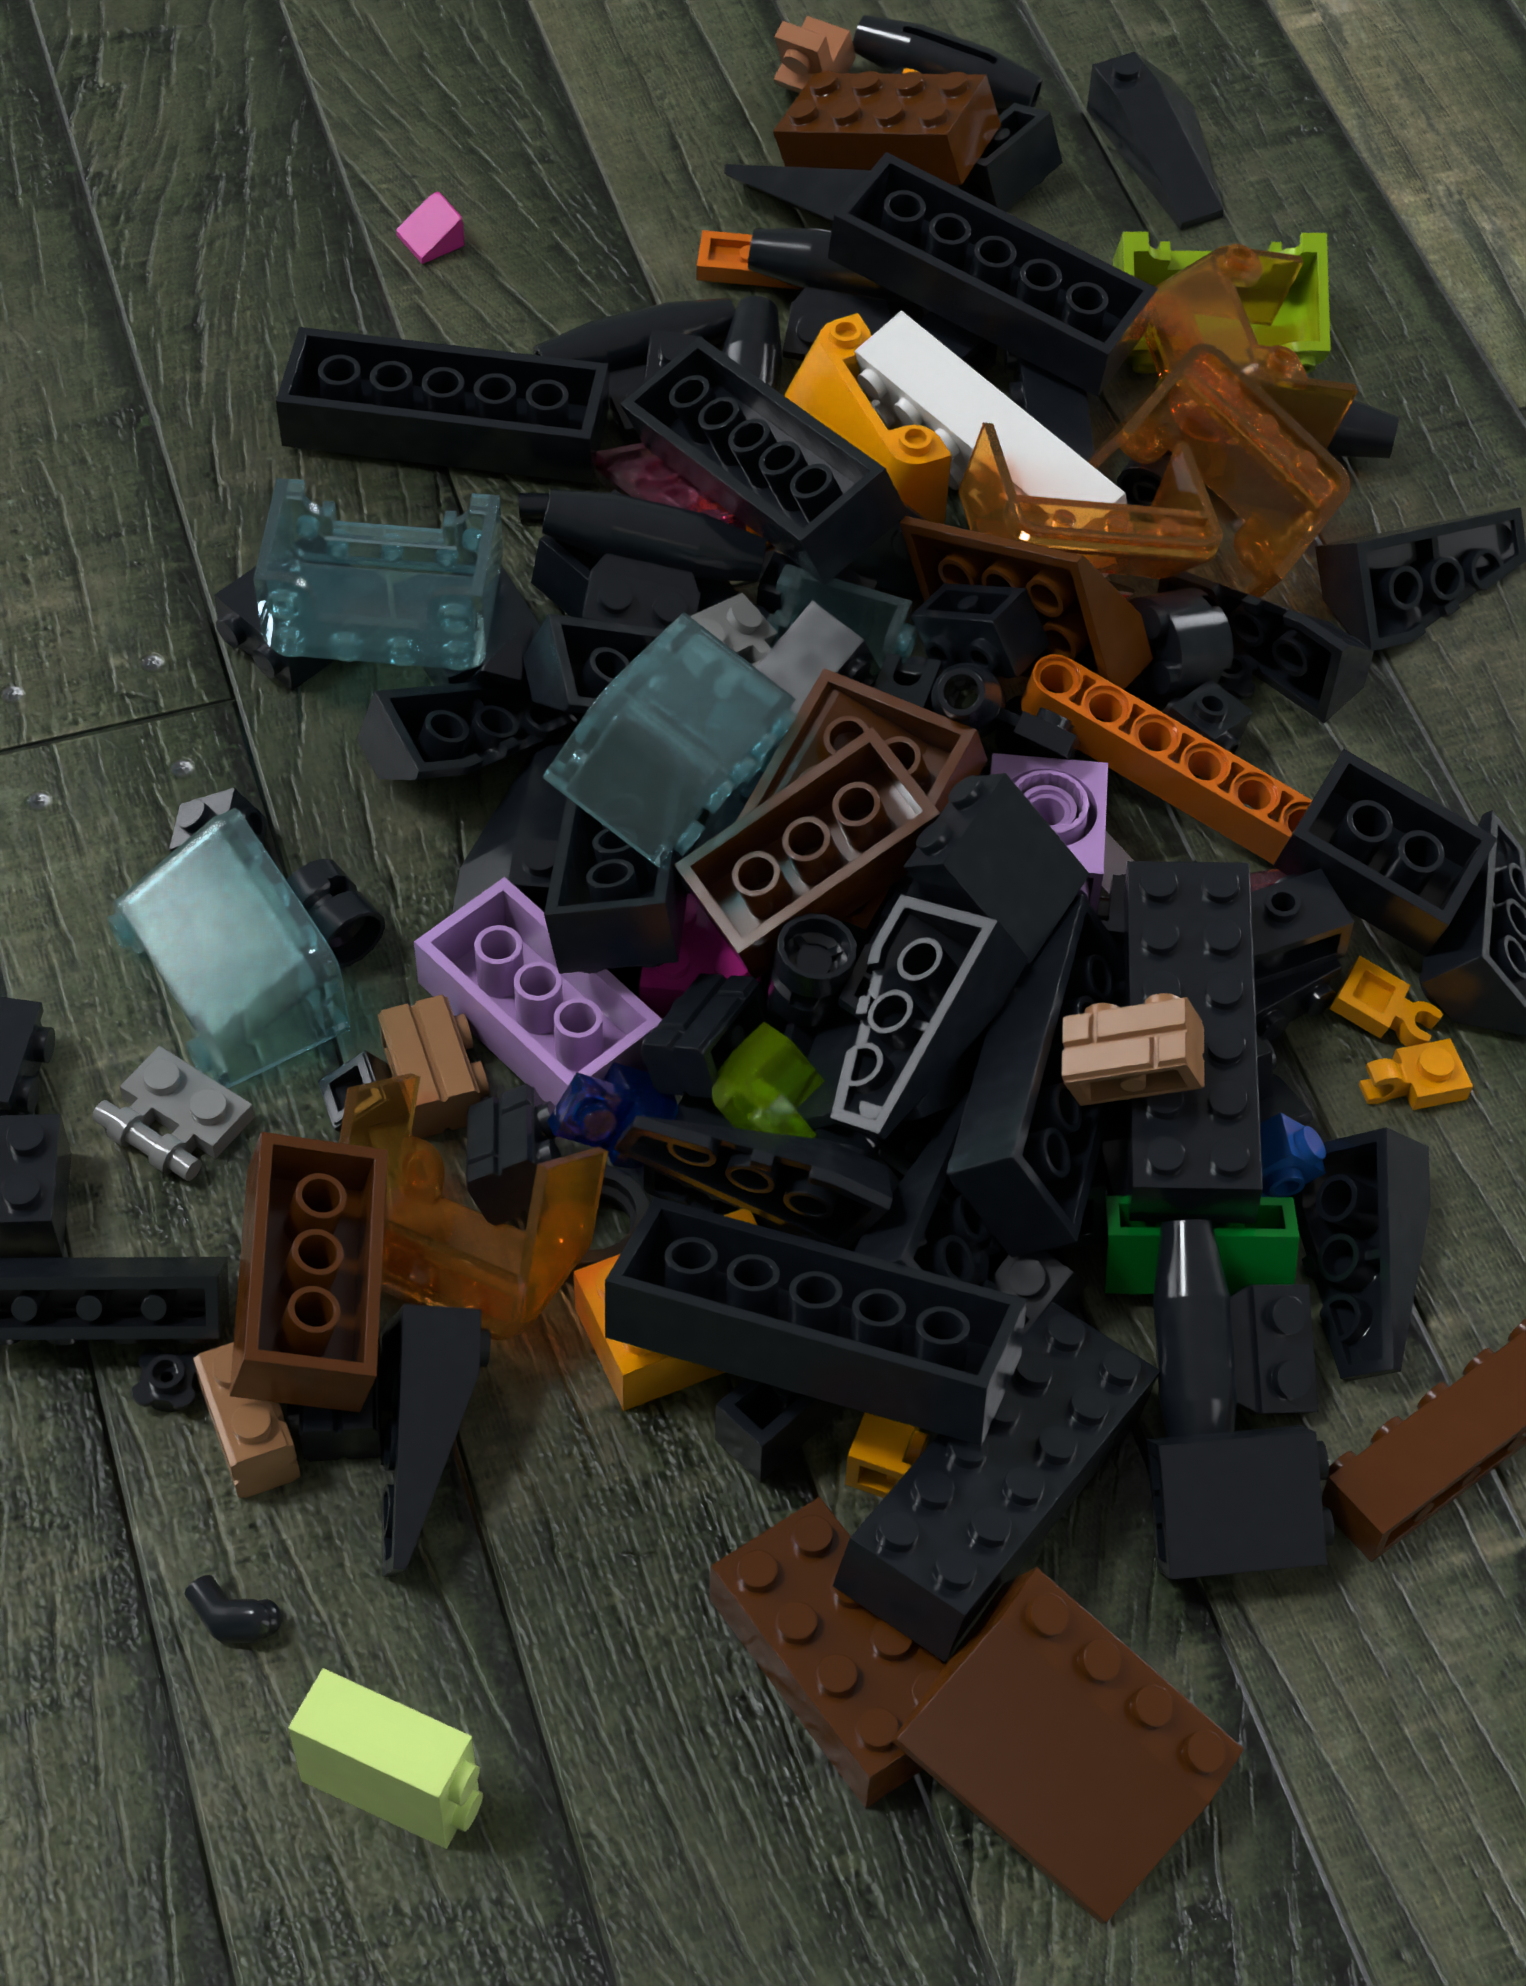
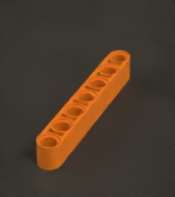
(1176, 757)

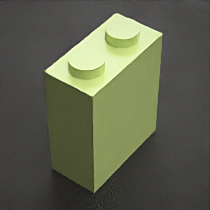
(386, 1759)

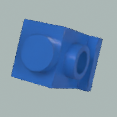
(1289, 1156)

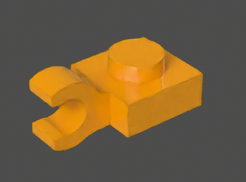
(1423, 1073)

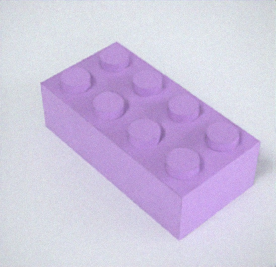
(504, 977)

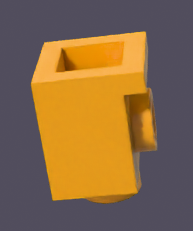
(882, 1454)

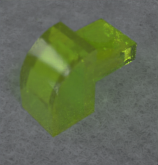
(765, 1084)

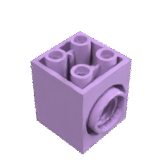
(1073, 803)

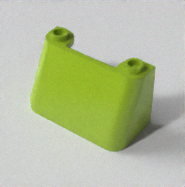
(1300, 322)

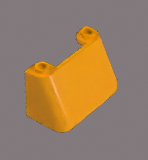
(830, 392)

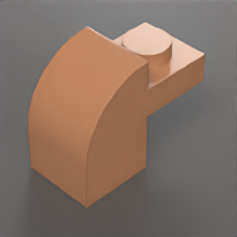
(811, 50)

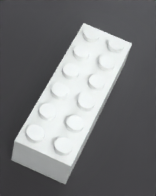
(925, 384)

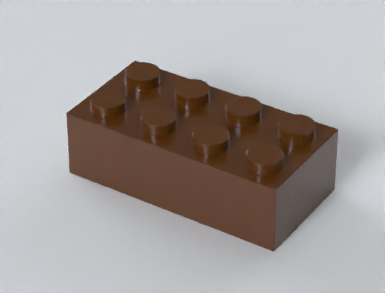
(920, 118)
(810, 849)
(310, 1273)
(823, 1652)

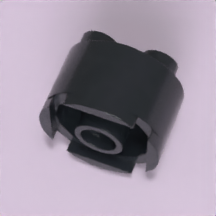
(1186, 642)

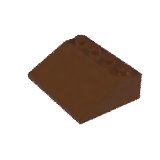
(1073, 600)
(837, 711)
(1067, 1743)

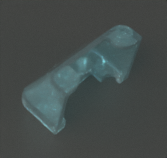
(234, 952)

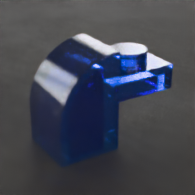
(600, 1110)

